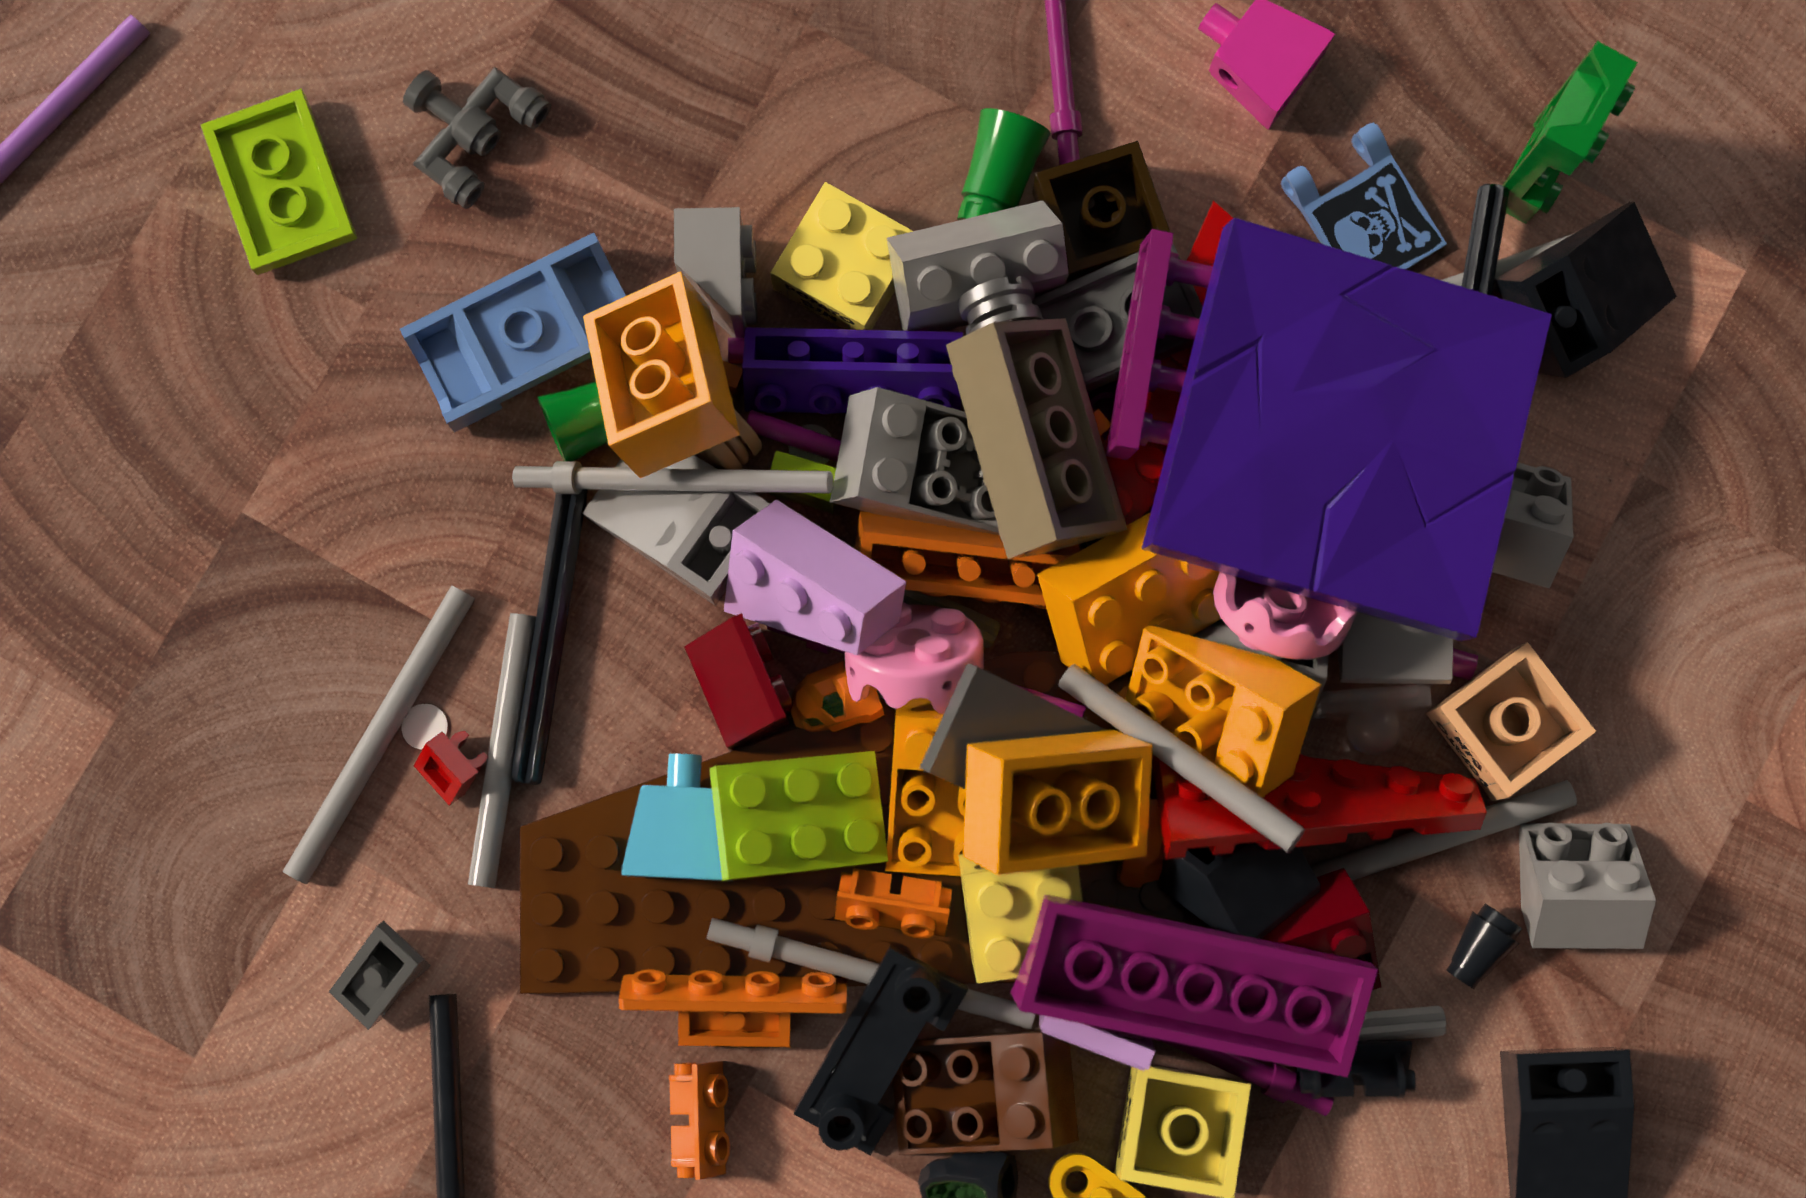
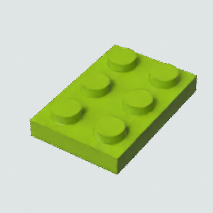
(278, 182)
(798, 815)

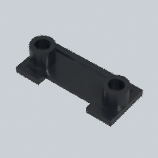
(873, 1049)

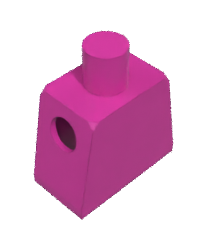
(1264, 55)

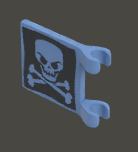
(1370, 213)

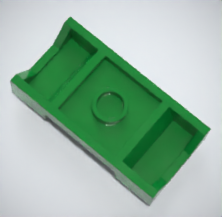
(1569, 130)

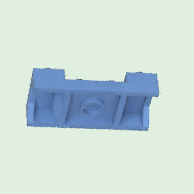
(512, 331)

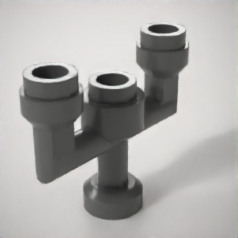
(469, 127)

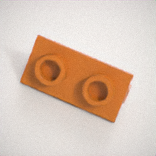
(917, 911)
(703, 1145)

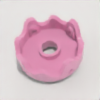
(1292, 630)
(917, 657)

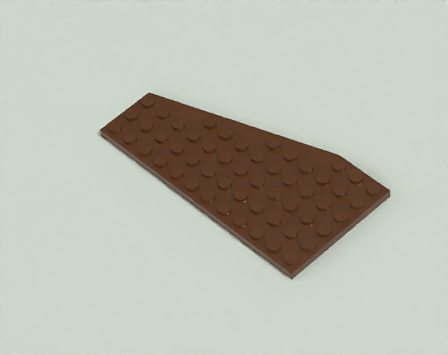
(593, 925)

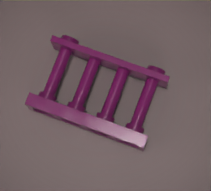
(1147, 322)

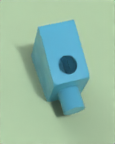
(675, 827)

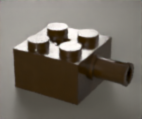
(1109, 182)

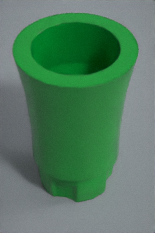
(1001, 162)
(575, 420)

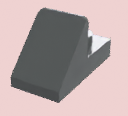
(378, 975)

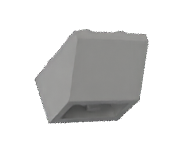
(715, 257)
(1535, 526)
(1583, 886)

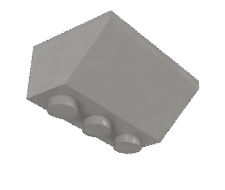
(947, 260)

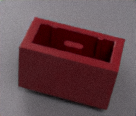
(737, 684)
(1332, 923)

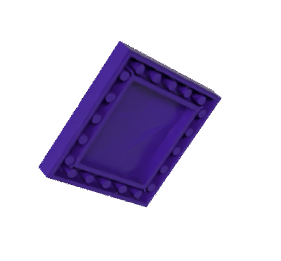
(1347, 431)

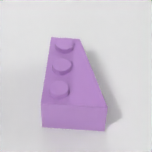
(809, 582)

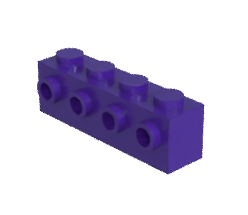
(823, 367)

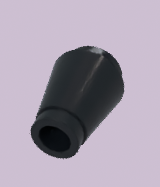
(1483, 945)

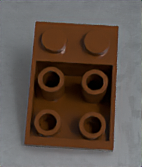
(985, 1094)

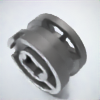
(998, 302)

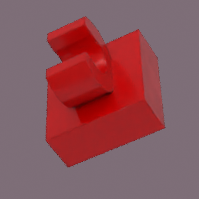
(447, 767)

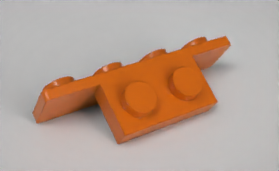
(733, 1008)

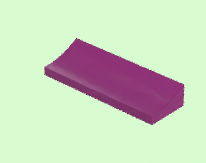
(1194, 986)

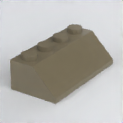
(1035, 436)

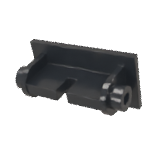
(1376, 1065)

